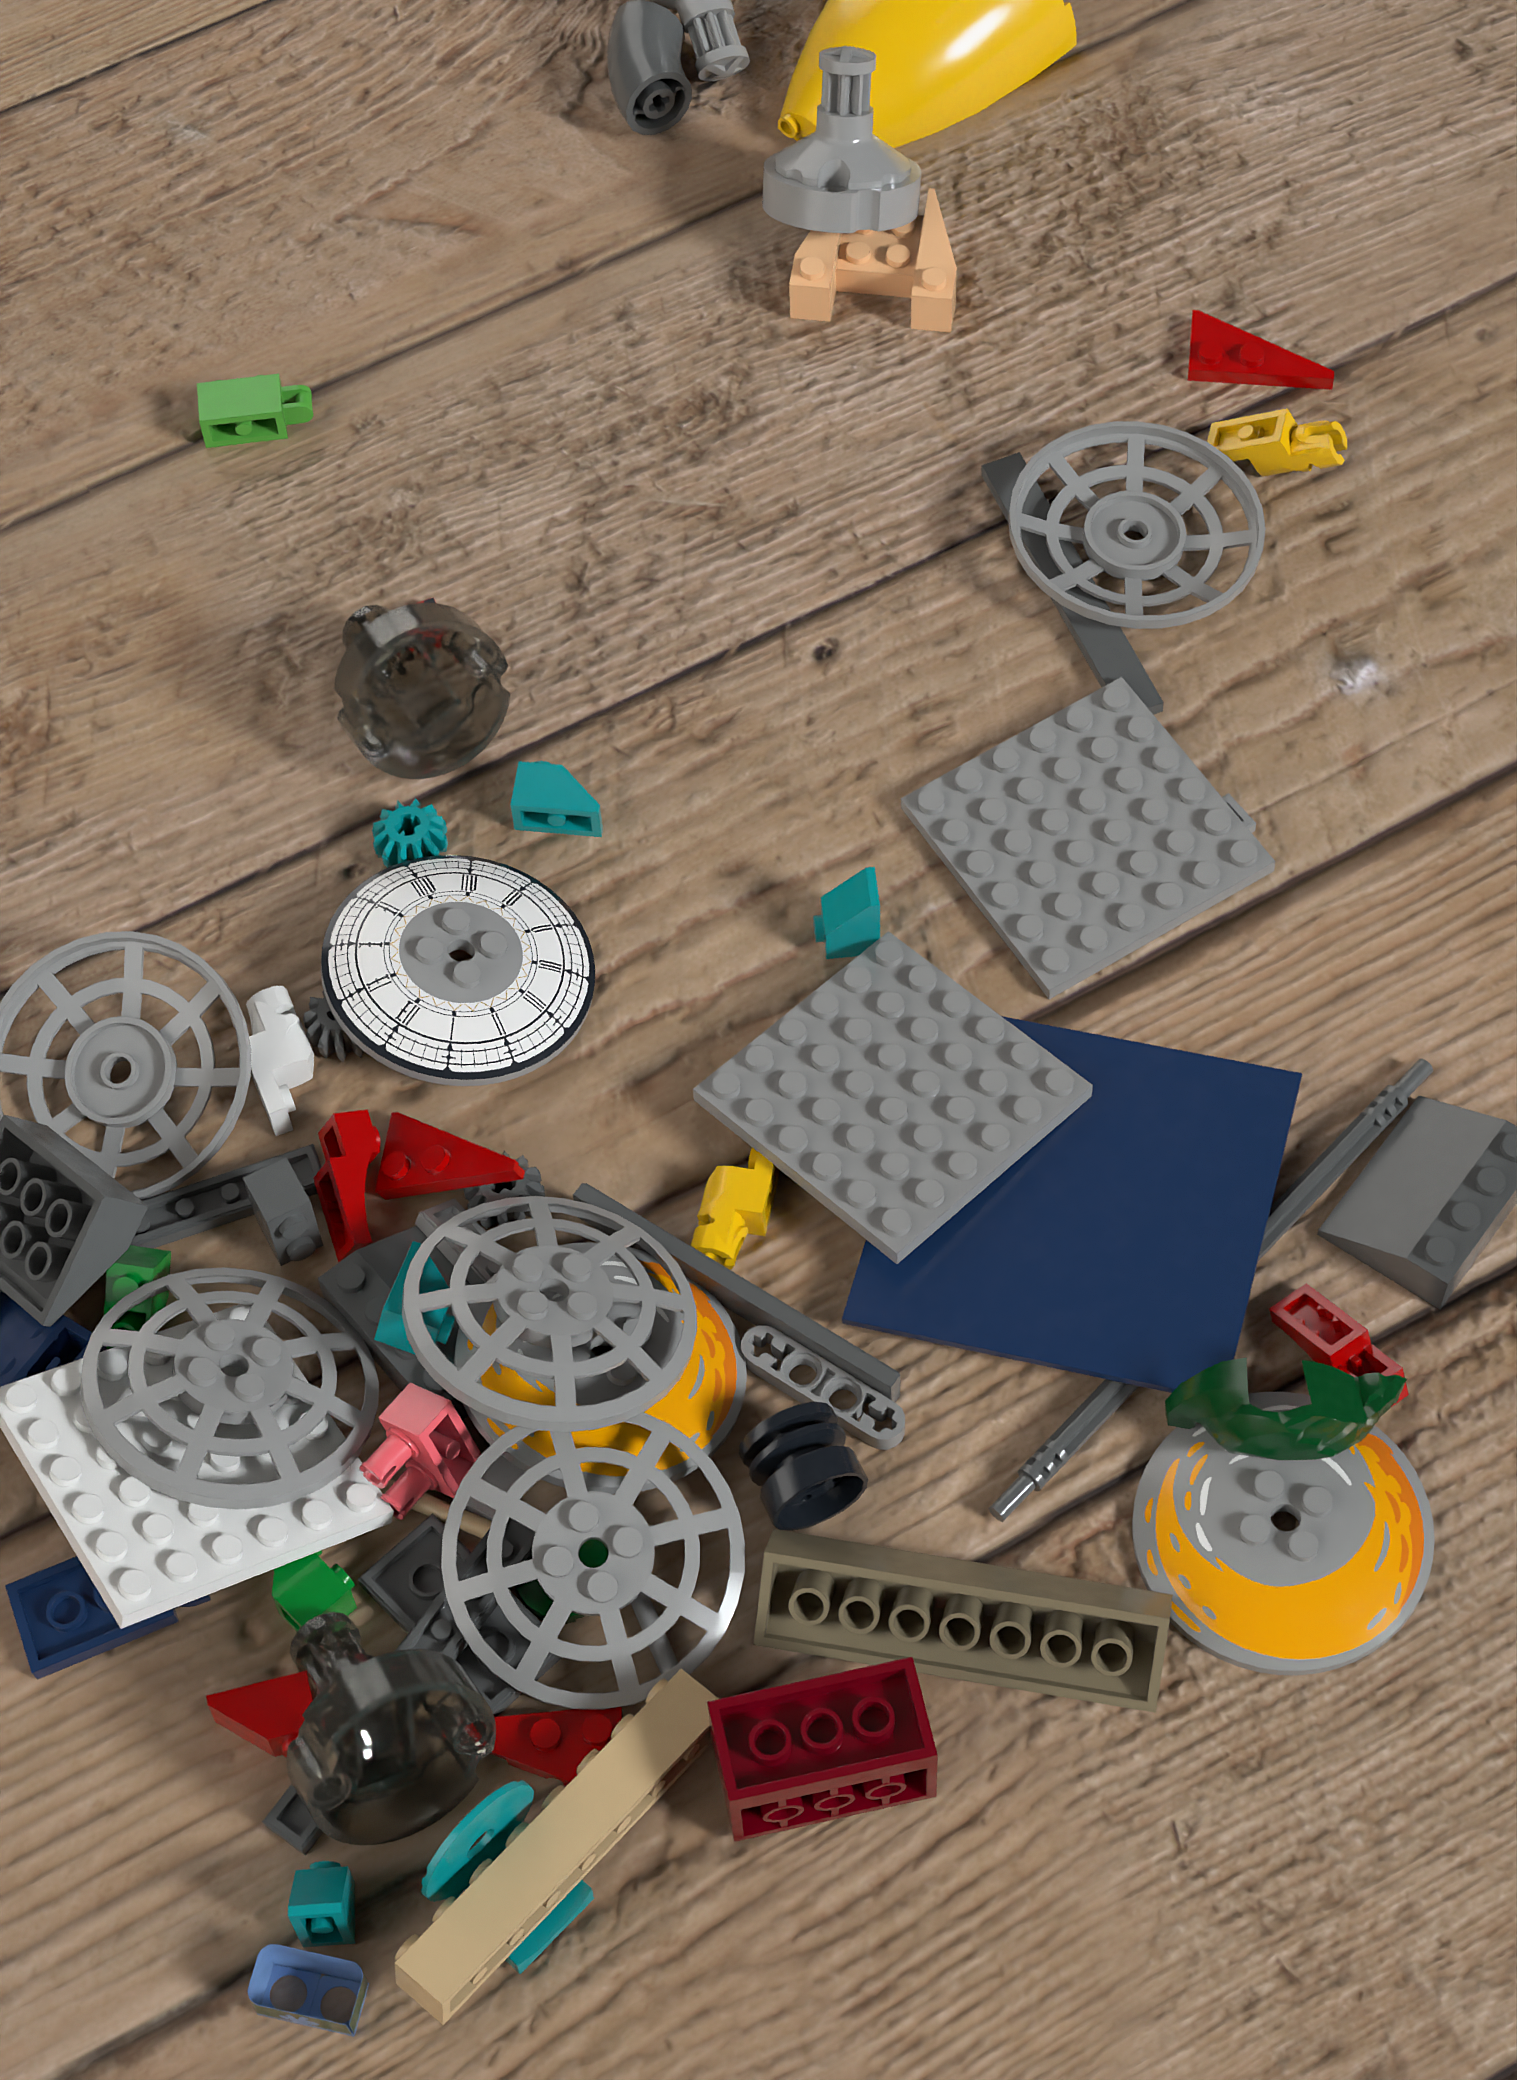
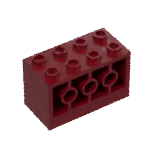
(823, 1748)

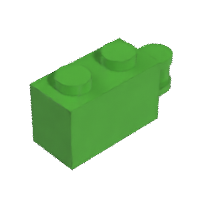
(250, 409)

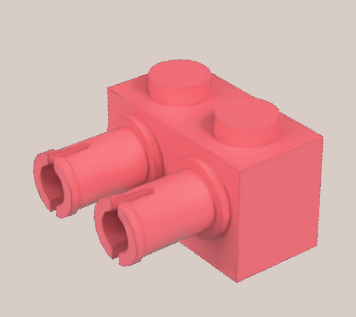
(430, 1441)

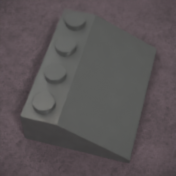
(1429, 1198)
(57, 1219)
(360, 1290)

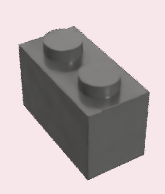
(283, 1212)

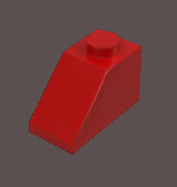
(265, 1711)

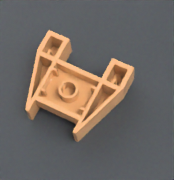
(895, 262)

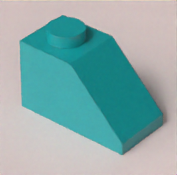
(553, 802)
(849, 916)
(438, 1321)
(323, 1905)

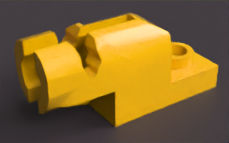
(1278, 443)
(735, 1205)

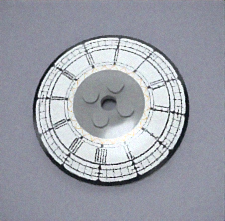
(447, 1018)

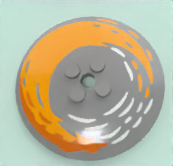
(699, 1405)
(1273, 1595)

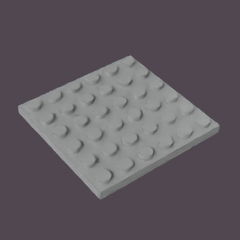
(1086, 836)
(892, 1095)

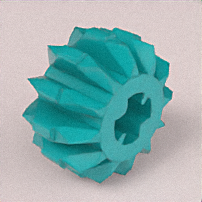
(409, 833)

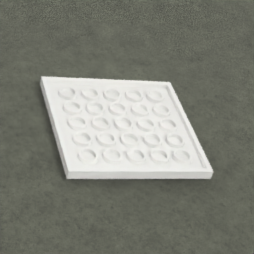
(147, 1546)

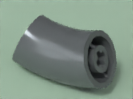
(647, 67)

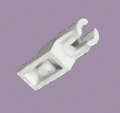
(278, 1053)

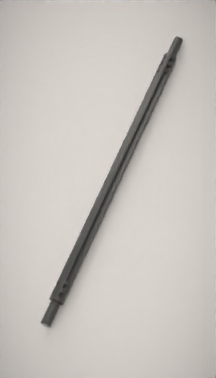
(1282, 1216)

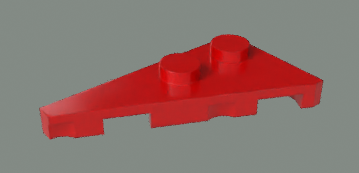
(1237, 357)
(430, 1160)
(553, 1741)

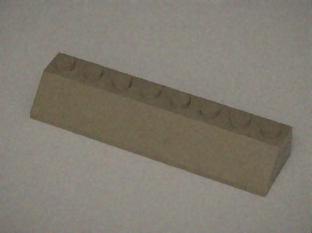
(963, 1619)

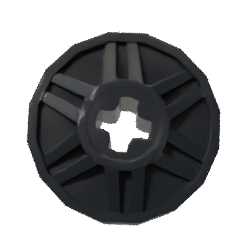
(803, 1466)

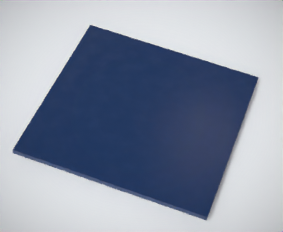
(1115, 1236)

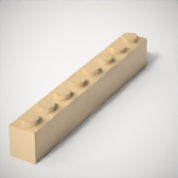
(556, 1849)

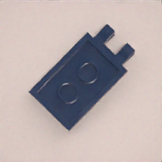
(67, 1619)

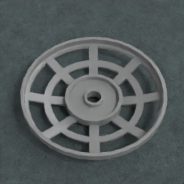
(1139, 512)
(132, 1040)
(548, 1323)
(226, 1398)
(599, 1589)

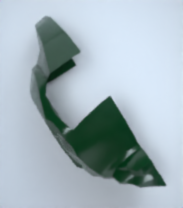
(1338, 1418)

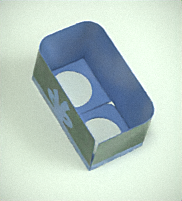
(280, 1961)

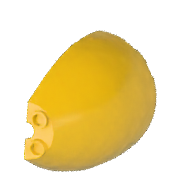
(931, 59)

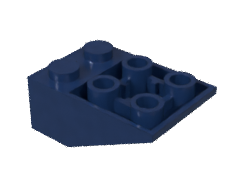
(34, 1348)

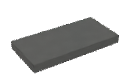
(412, 1578)

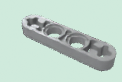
(827, 1381)

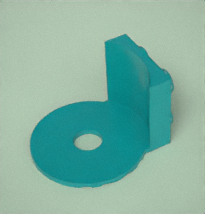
(455, 1863)

